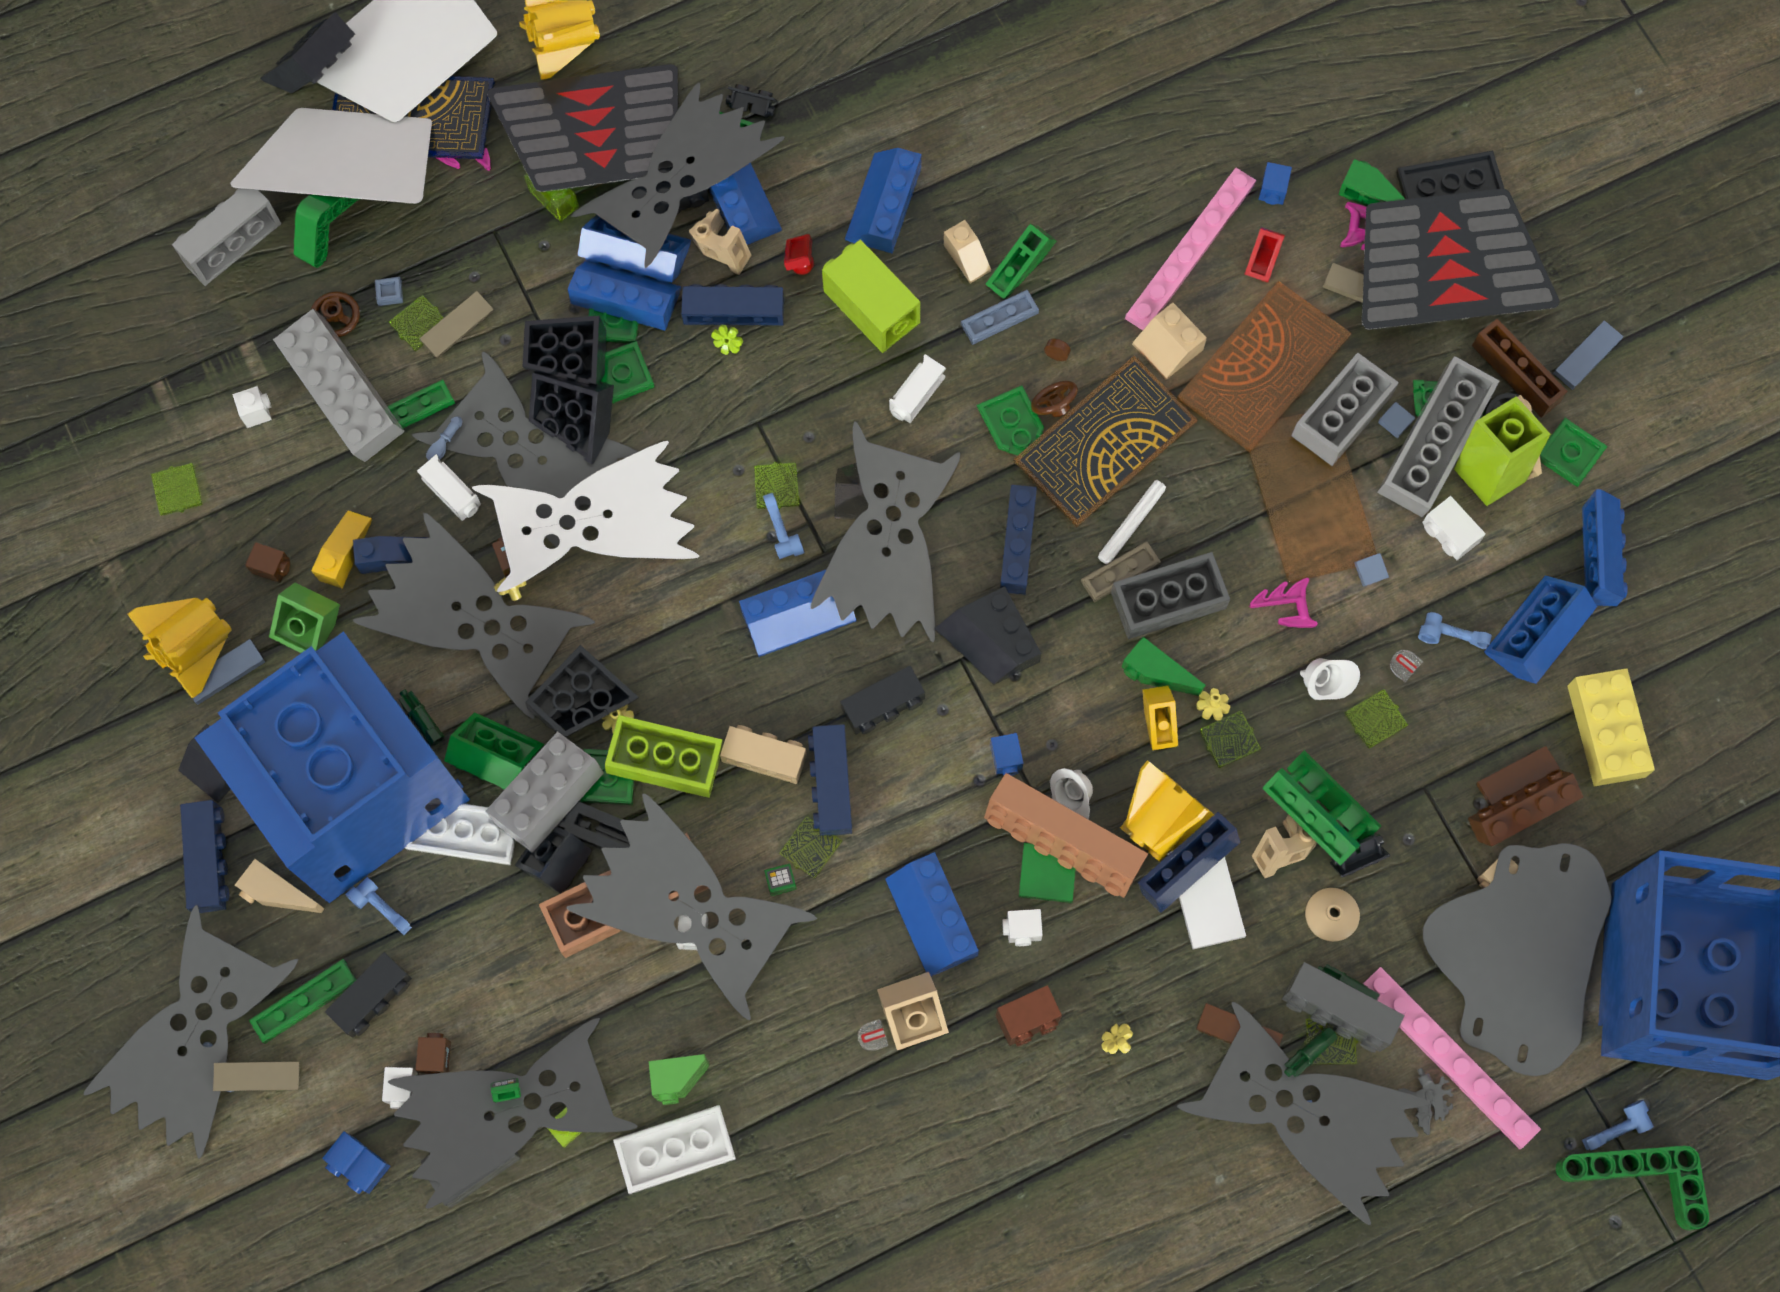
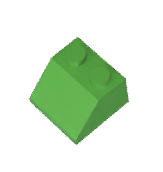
(303, 618)
(676, 1077)

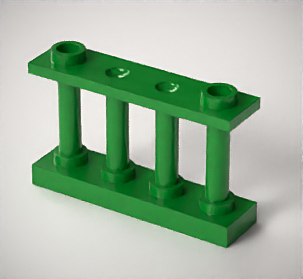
(1312, 816)

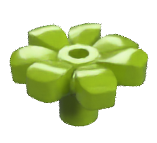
(727, 339)

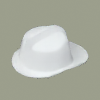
(1330, 678)
(1072, 790)

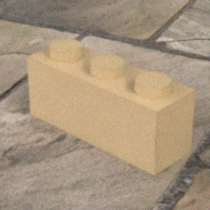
(763, 754)

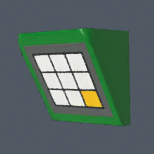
(780, 879)
(505, 1090)

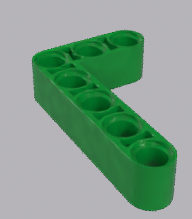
(313, 223)
(1642, 1167)

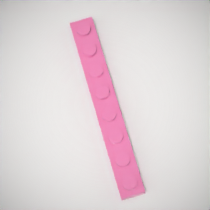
(1191, 249)
(1454, 1061)

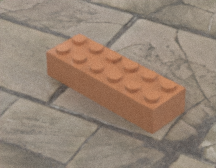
(1065, 835)
(575, 932)

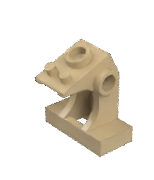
(721, 247)
(1282, 850)

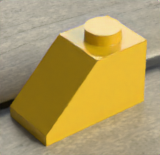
(1160, 717)

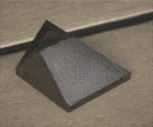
(849, 495)

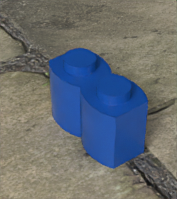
(356, 1163)

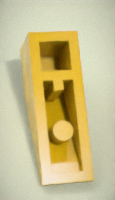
(338, 552)

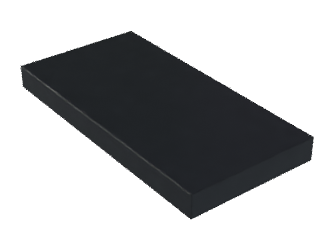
(1450, 176)

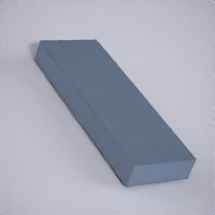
(999, 317)
(1588, 355)
(230, 669)

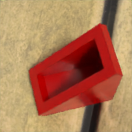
(1264, 254)

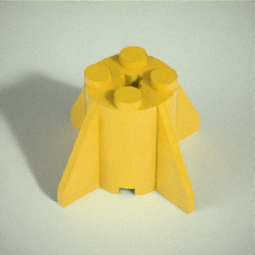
(559, 31)
(184, 638)
(1162, 813)

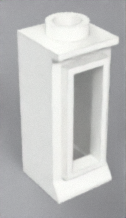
(917, 389)
(449, 488)

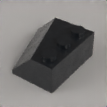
(311, 55)
(566, 348)
(572, 412)
(992, 636)
(578, 694)

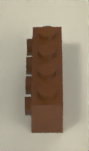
(1519, 368)
(1525, 807)

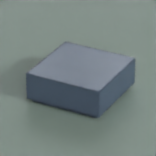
(389, 291)
(1396, 420)
(1371, 569)

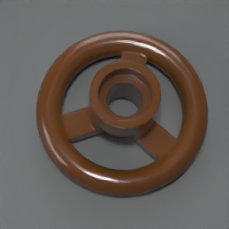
(331, 302)
(1056, 402)

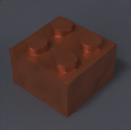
(1029, 1016)

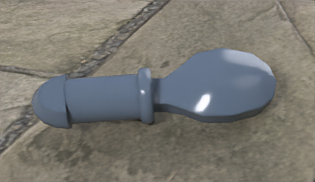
(439, 446)

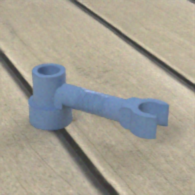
(787, 545)
(1432, 630)
(366, 893)
(1637, 1119)

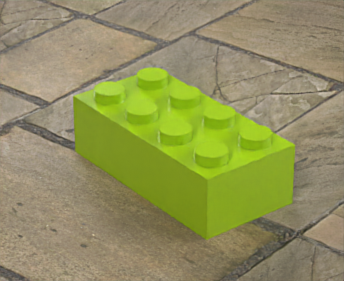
(663, 756)

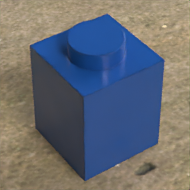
(1275, 183)
(1006, 754)

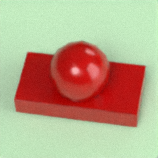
(798, 254)

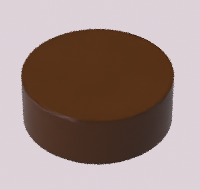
(1057, 349)

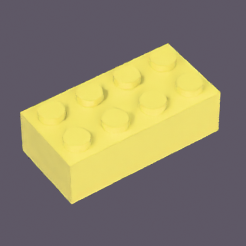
(1610, 727)

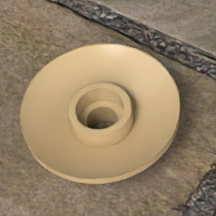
(1329, 927)

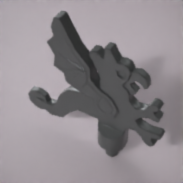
(1433, 1094)

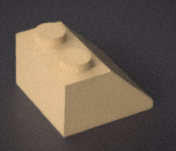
(1170, 341)
(913, 1011)

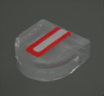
(1404, 664)
(872, 1036)

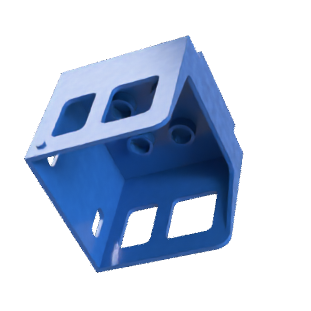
(330, 767)
(1693, 968)

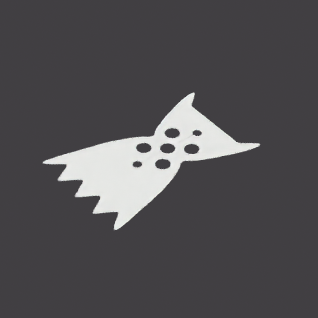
(637, 528)

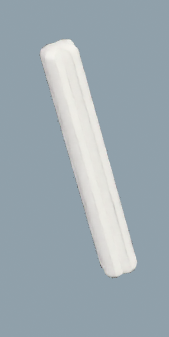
(1132, 522)

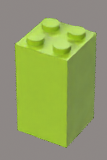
(871, 295)
(1501, 451)

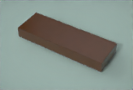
(1517, 775)
(1225, 1025)

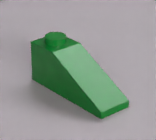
(1367, 185)
(1021, 260)
(1157, 669)

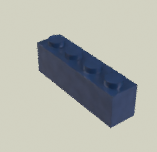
(732, 305)
(1018, 539)
(831, 780)
(204, 856)
(1189, 862)

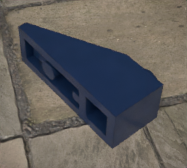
(375, 552)

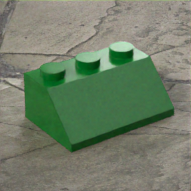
(490, 750)

